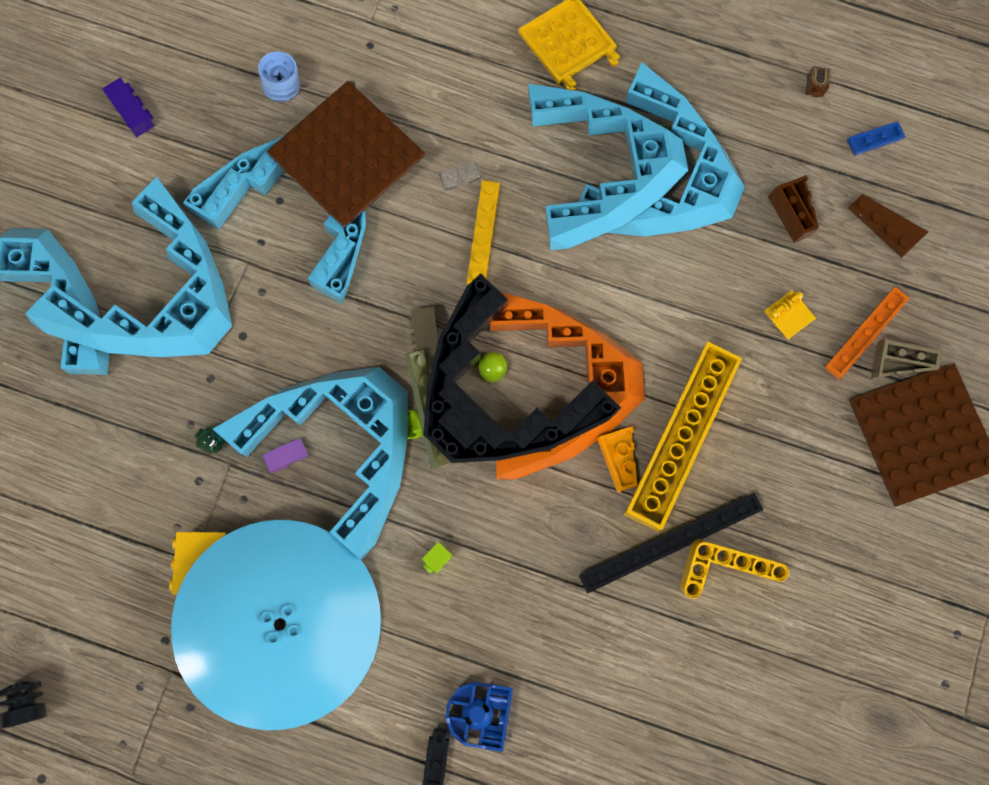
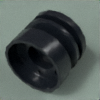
(21, 704)

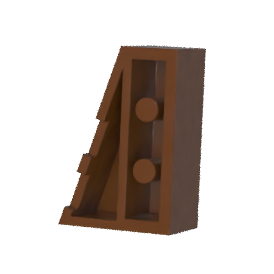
(795, 208)

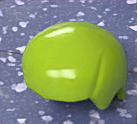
(492, 367)
(414, 425)

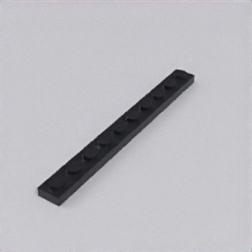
(670, 543)

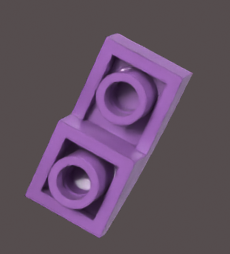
(285, 455)

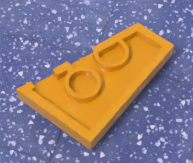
(619, 457)

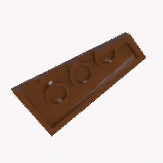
(892, 228)

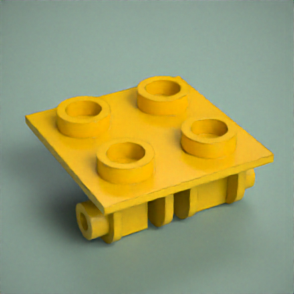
(790, 314)

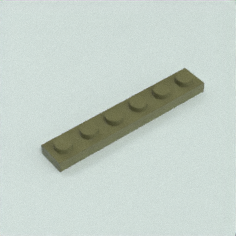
(419, 378)

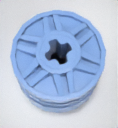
(279, 76)

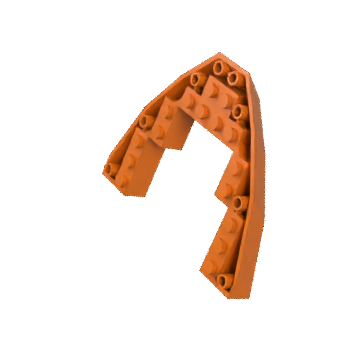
(606, 364)

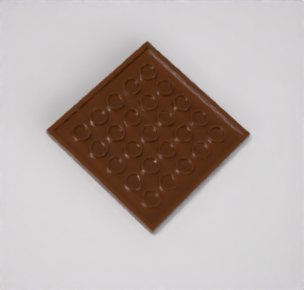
(346, 154)
(923, 434)

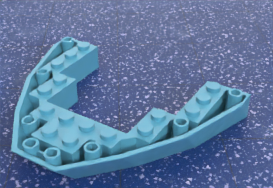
(654, 155)
(714, 183)
(222, 191)
(39, 257)
(185, 326)
(375, 405)

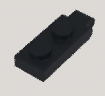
(436, 758)

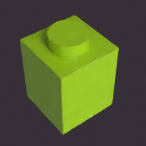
(436, 558)

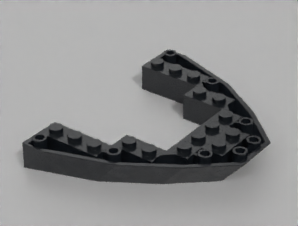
(461, 426)

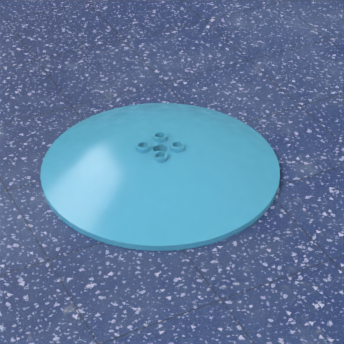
(228, 634)

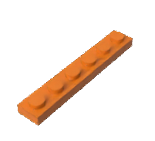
(866, 333)

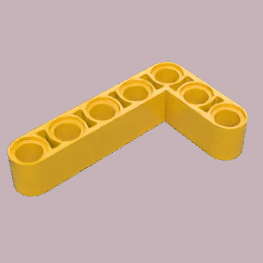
(729, 560)

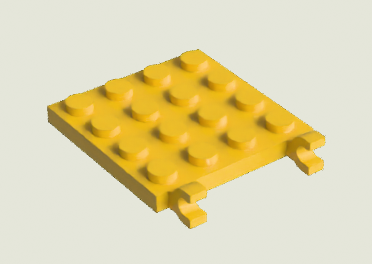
(568, 41)

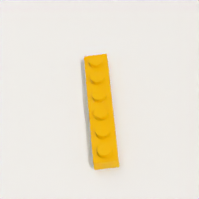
(483, 230)

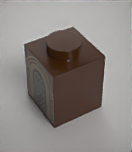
(817, 81)

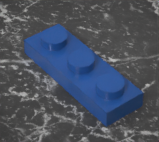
(875, 138)

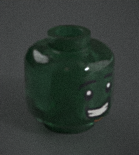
(209, 440)

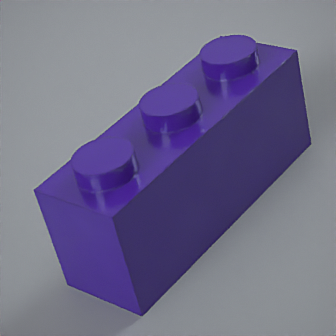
(129, 106)

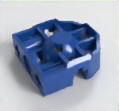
(480, 720)

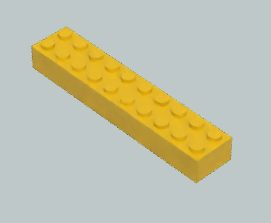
(682, 437)

